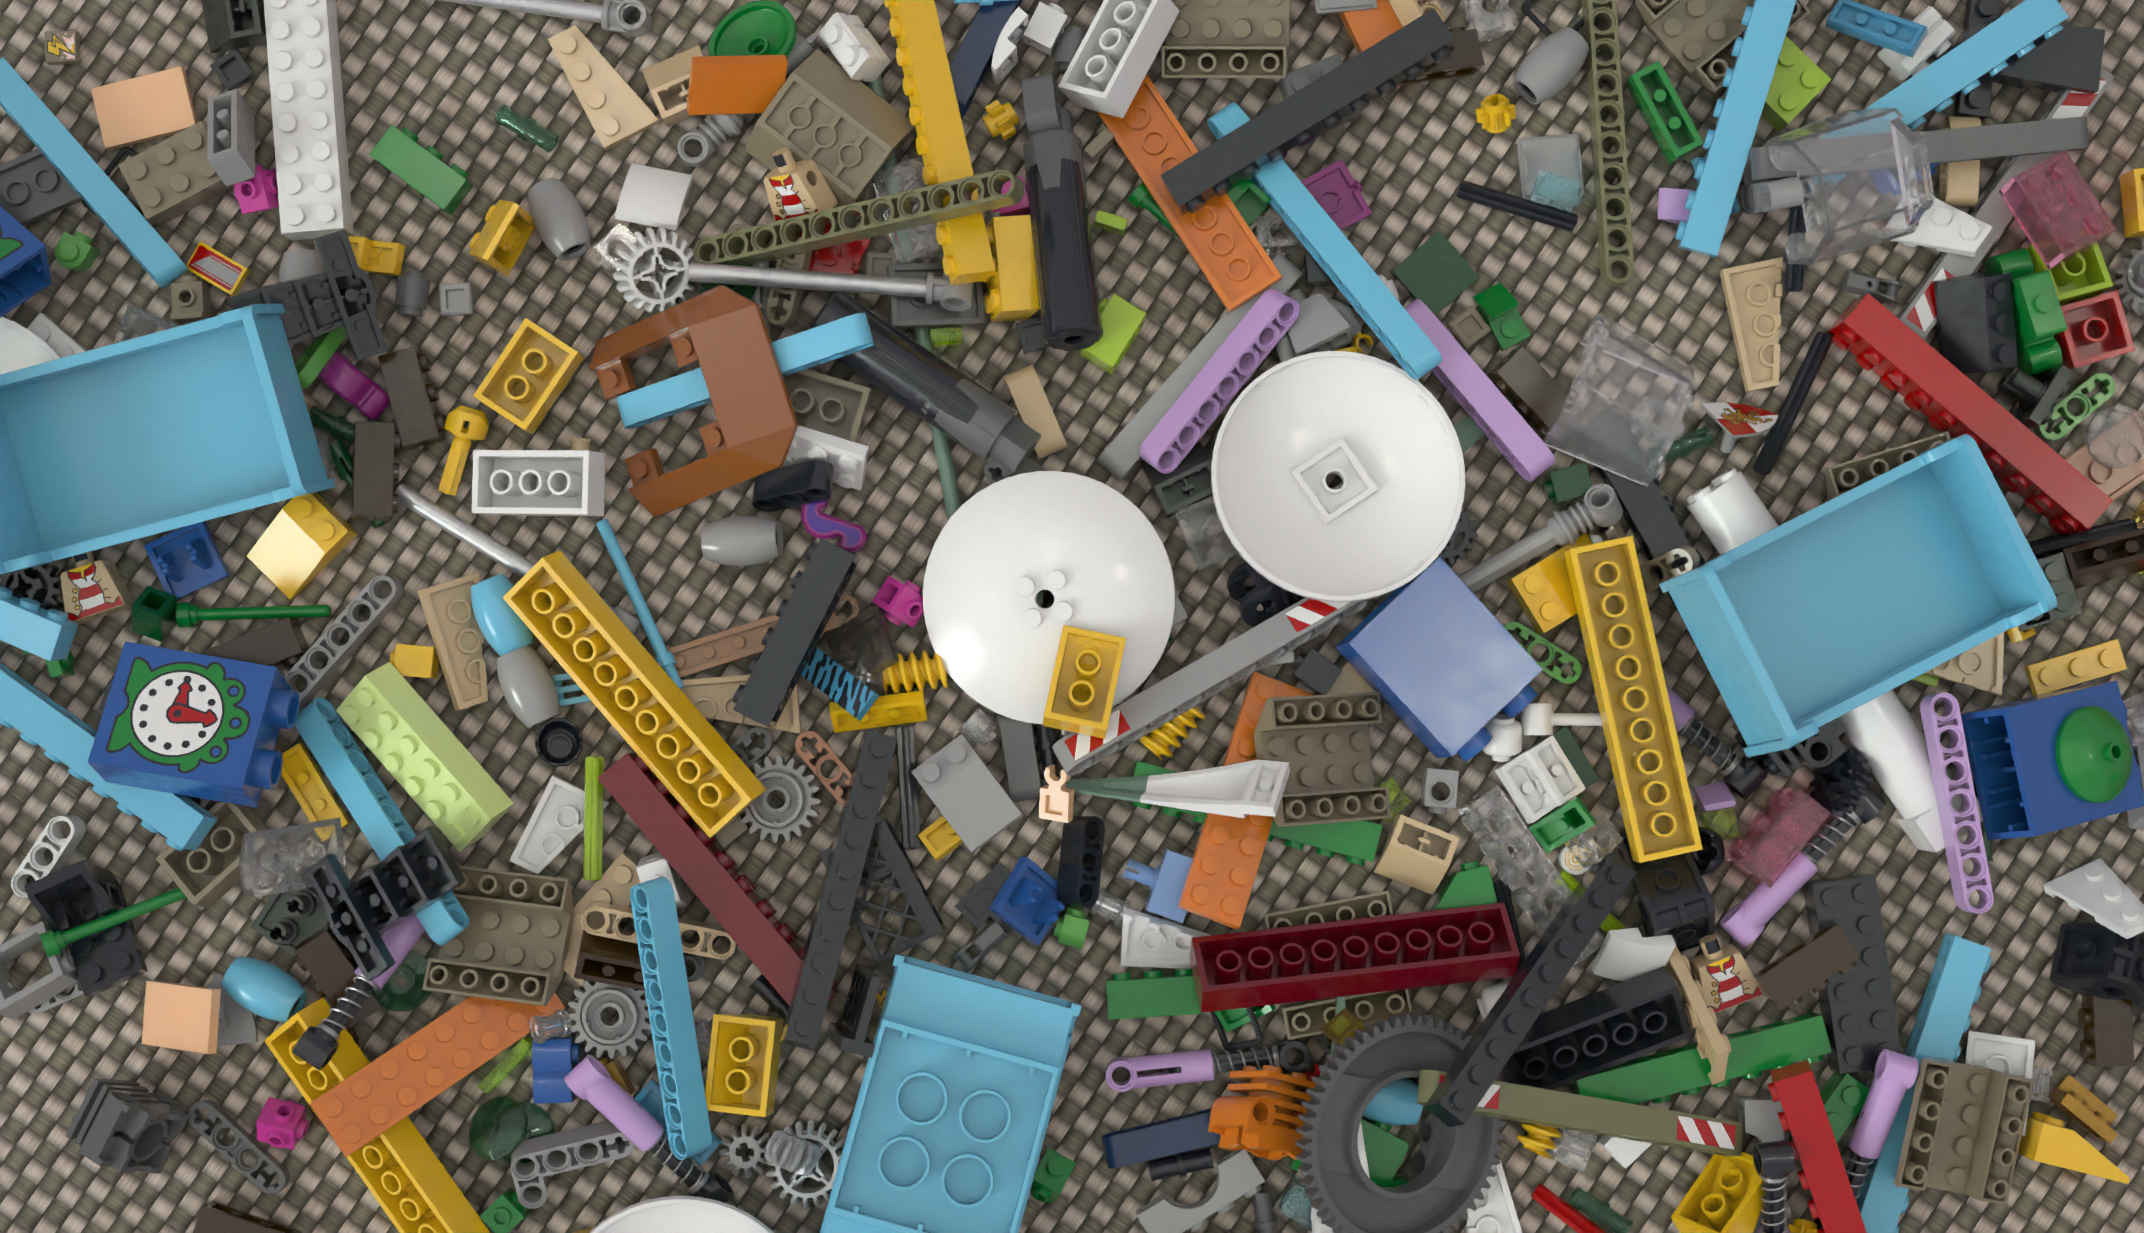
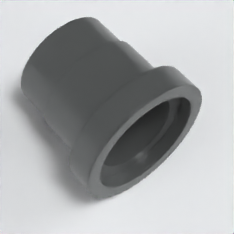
(700, 965)

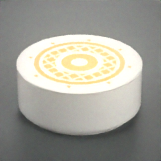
(1569, 862)

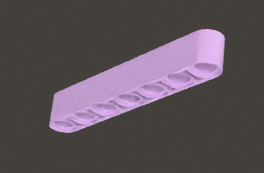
(1219, 380)
(1483, 399)
(1968, 814)

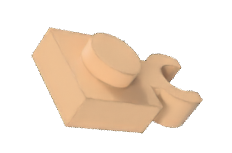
(1056, 799)

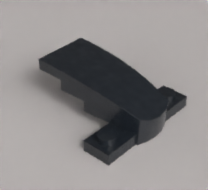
(2063, 61)
(326, 299)
(384, 895)

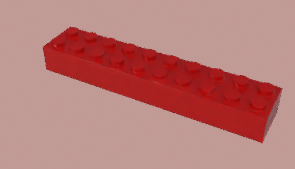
(1961, 408)

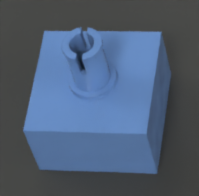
(1164, 881)

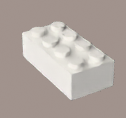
(1117, 54)
(538, 482)

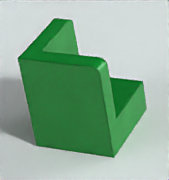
(1248, 200)

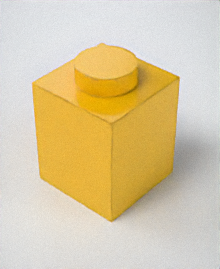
(415, 661)

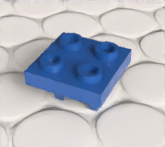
(187, 560)
(1028, 901)

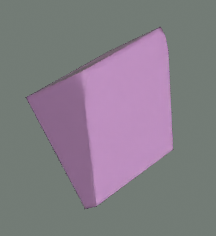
(1671, 205)
(1713, 797)

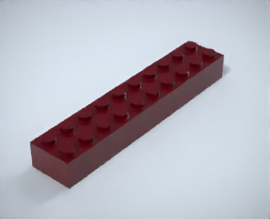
(708, 873)
(1353, 957)

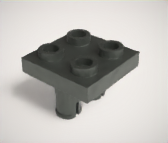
(2035, 395)
(291, 918)

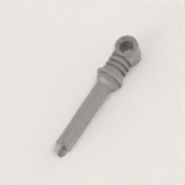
(725, 125)
(1598, 507)

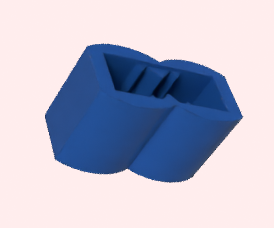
(550, 1065)

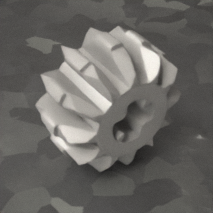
(792, 1153)
(739, 1158)

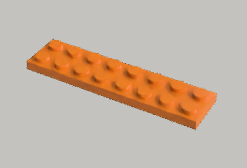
(1214, 234)
(1228, 845)
(423, 1068)

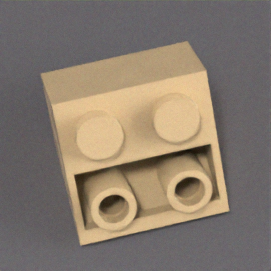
(670, 85)
(1416, 854)

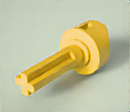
(461, 444)

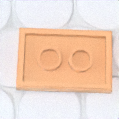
(144, 108)
(181, 1017)

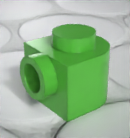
(76, 251)
(1072, 928)

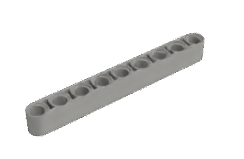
(1124, 450)

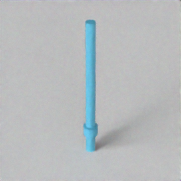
(663, 657)

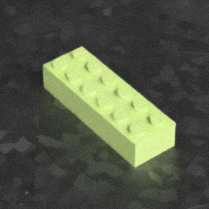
(424, 756)

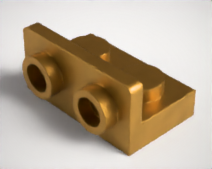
(2084, 1108)

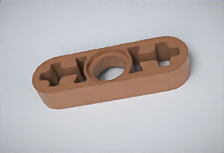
(808, 755)

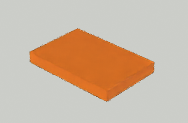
(734, 83)

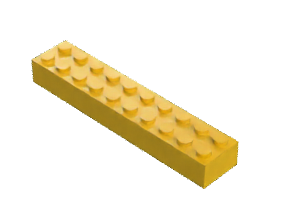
(634, 693)
(1633, 699)
(397, 1163)

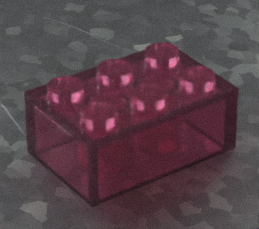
(2057, 209)
(1776, 836)

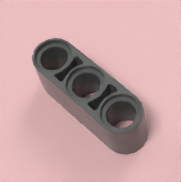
(1020, 759)

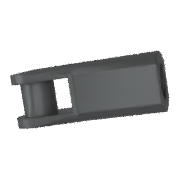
(1863, 284)
(984, 941)

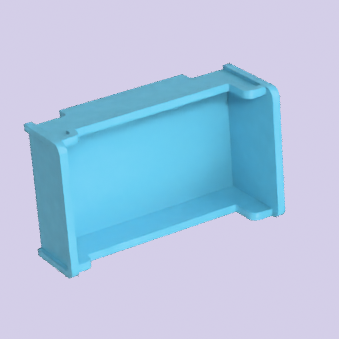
(152, 437)
(1861, 595)
(951, 1105)

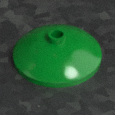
(755, 30)
(2093, 754)

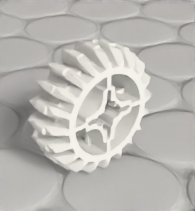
(630, 271)
(791, 1184)

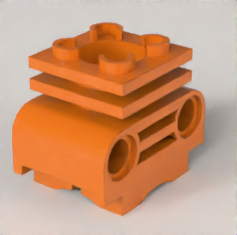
(1264, 1118)

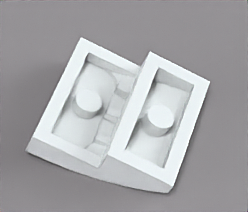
(1005, 51)
(653, 197)
(1540, 779)
(1629, 955)

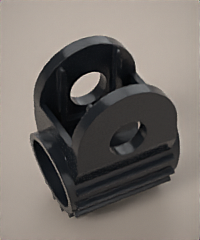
(1271, 596)

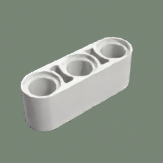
(61, 847)

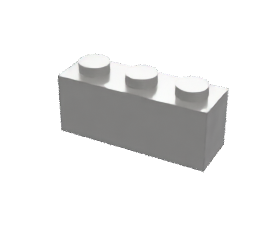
(231, 137)

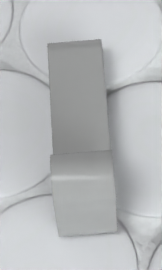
(1769, 194)
(574, 1157)

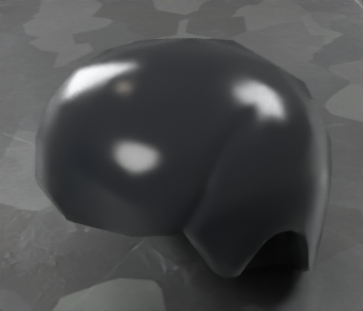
(559, 742)
(1713, 851)

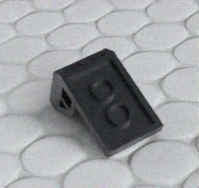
(80, 896)
(1671, 897)
(2099, 962)

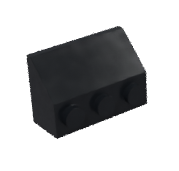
(1977, 321)

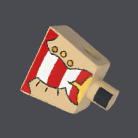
(796, 187)
(93, 589)
(1723, 975)

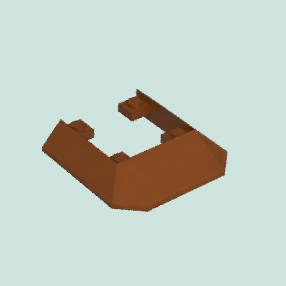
(743, 382)

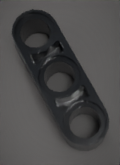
(793, 486)
(1080, 861)

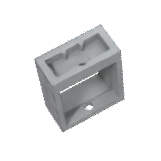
(63, 975)

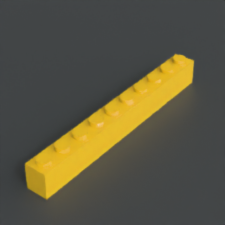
(939, 133)

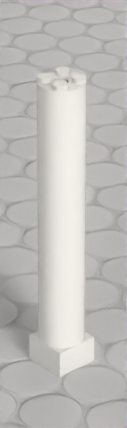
(1878, 729)

